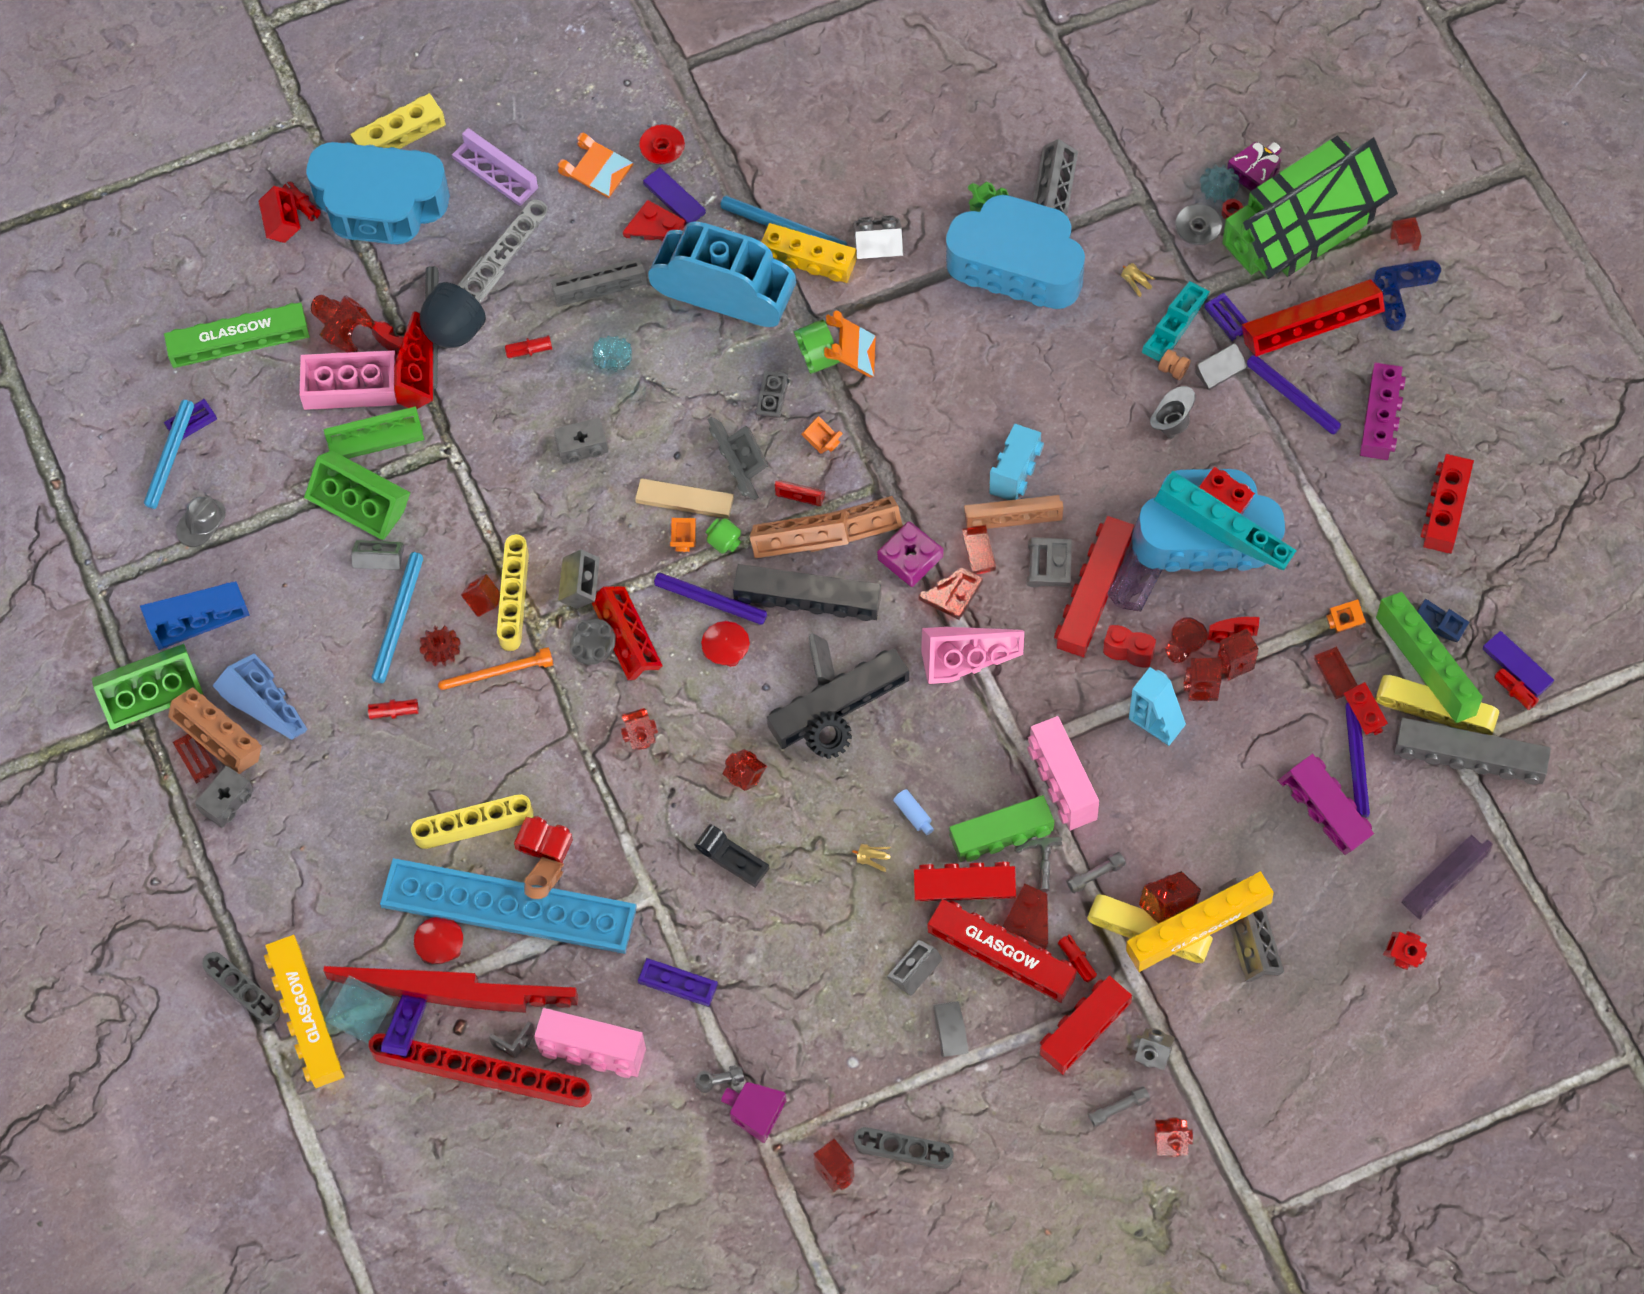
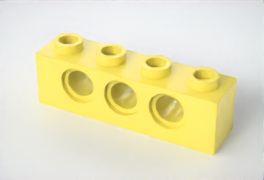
(409, 126)

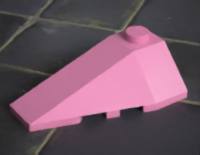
(962, 650)

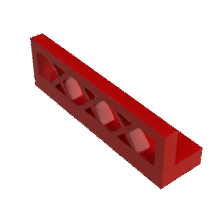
(627, 648)

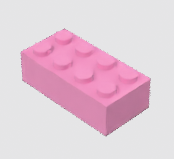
(347, 380)
(1063, 773)
(590, 1043)

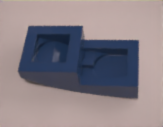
(1441, 622)

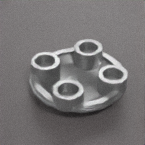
(592, 641)

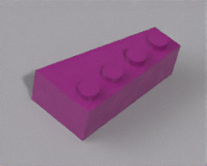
(1327, 804)

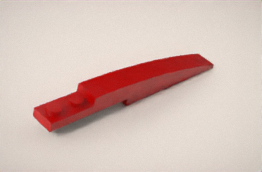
(456, 988)

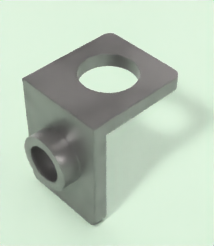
(521, 1042)

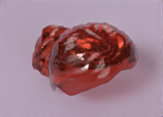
(1186, 638)

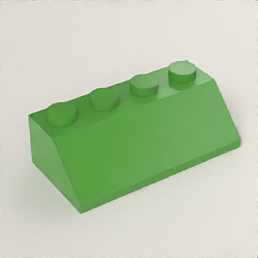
(356, 494)
(145, 686)

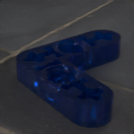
(1397, 282)

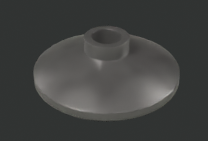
(1202, 217)

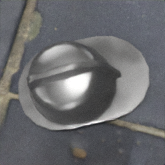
(1173, 411)
(200, 521)

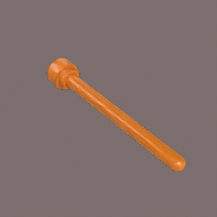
(541, 658)

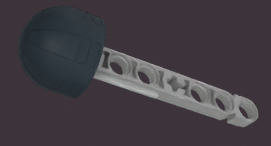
(452, 311)

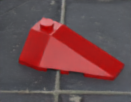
(414, 367)

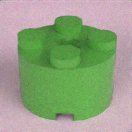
(811, 342)

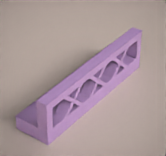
(497, 160)

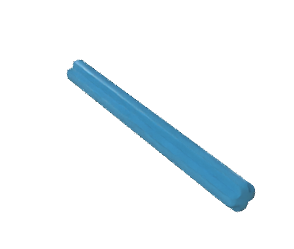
(765, 217)
(397, 617)

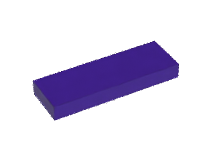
(674, 196)
(1518, 663)
(677, 982)
(404, 1025)

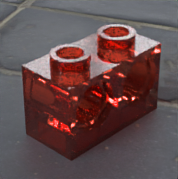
(1203, 679)

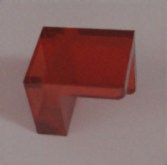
(1406, 232)
(481, 595)

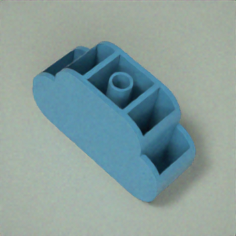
(377, 190)
(1017, 252)
(723, 273)
(1174, 544)

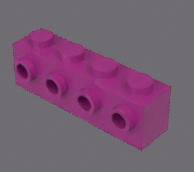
(1381, 411)

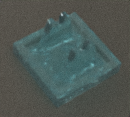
(359, 1009)

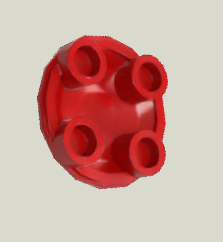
(725, 643)
(438, 940)

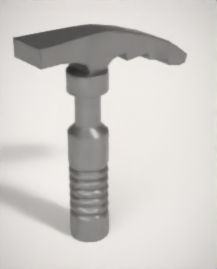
(1045, 844)

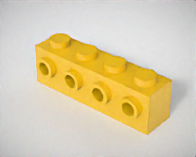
(810, 253)

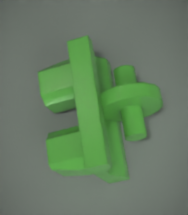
(982, 194)

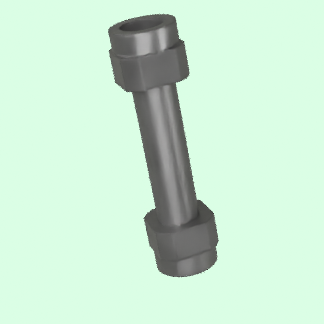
(1114, 862)
(1139, 1097)

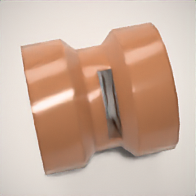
(1174, 364)

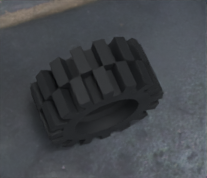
(813, 731)

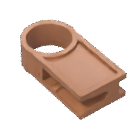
(546, 874)

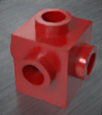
(1406, 950)

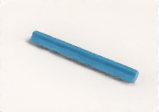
(168, 454)

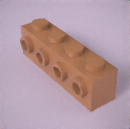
(214, 730)

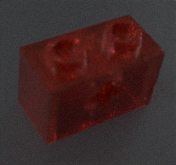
(1237, 654)
(1169, 896)
(834, 1166)

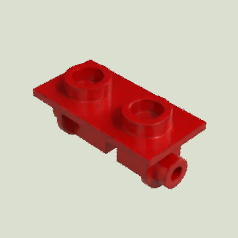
(1366, 709)

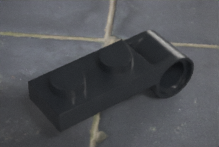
(732, 857)

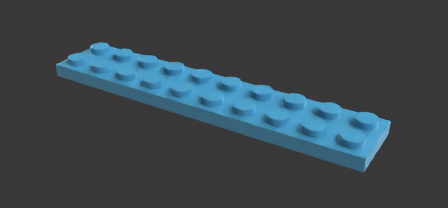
(506, 907)

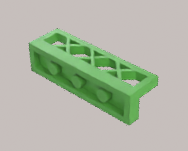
(375, 436)

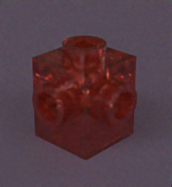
(638, 729)
(744, 769)
(1172, 1137)

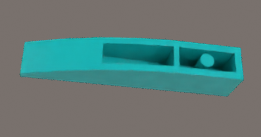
(1222, 522)

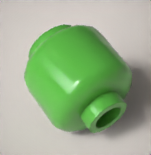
(723, 535)

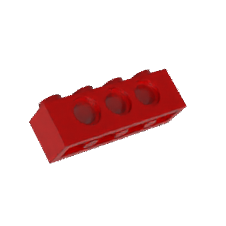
(1451, 469)

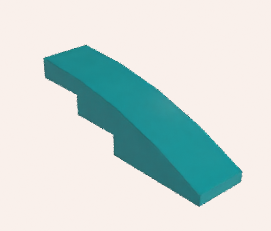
(1176, 321)

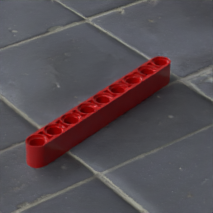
(490, 1077)

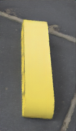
(516, 602)
(1421, 702)
(460, 817)
(1132, 921)

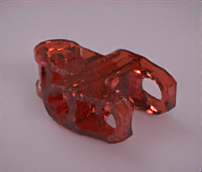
(340, 320)

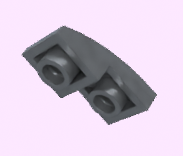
(772, 394)
(951, 1029)

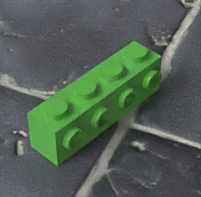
(1001, 829)

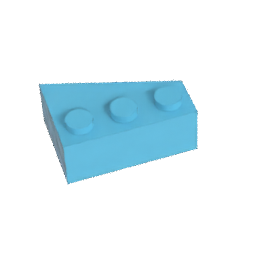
(1015, 463)
(1156, 706)

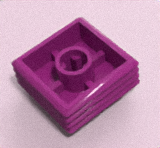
(910, 567)

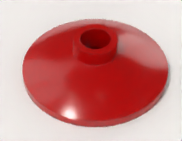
(658, 137)

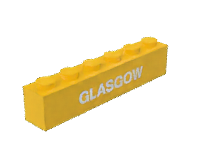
(1199, 921)
(304, 1011)

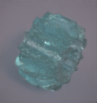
(1219, 183)
(612, 353)

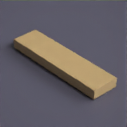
(684, 498)

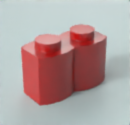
(1134, 647)
(543, 840)

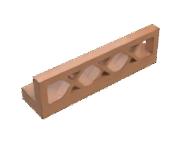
(1014, 512)
(871, 519)
(799, 534)

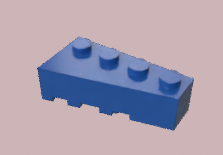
(193, 613)

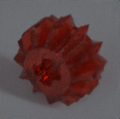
(440, 646)

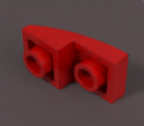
(385, 336)
(1228, 627)

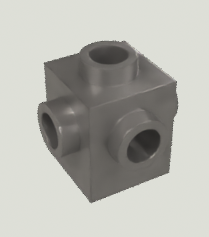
(1153, 1048)

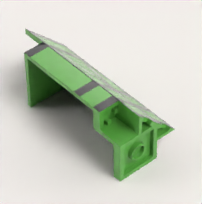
(1309, 208)

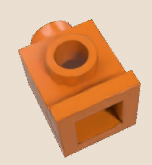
(1354, 612)

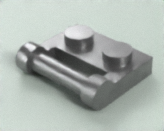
(1058, 562)

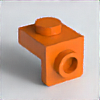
(821, 436)
(683, 534)

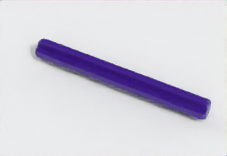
(1294, 394)
(710, 598)
(1357, 763)

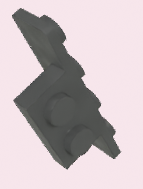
(742, 454)

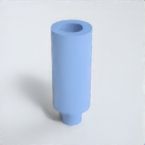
(913, 811)

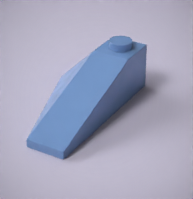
(251, 689)

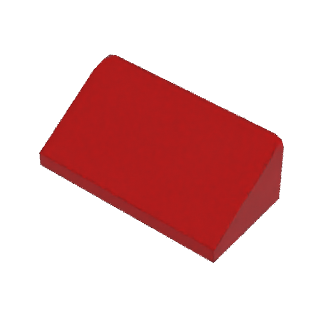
(799, 493)

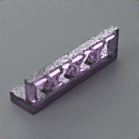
(1127, 583)
(1446, 876)

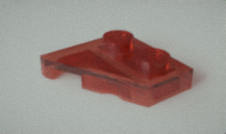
(953, 593)
(1029, 916)

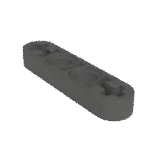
(238, 990)
(902, 1152)

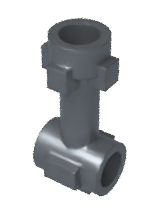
(705, 1080)

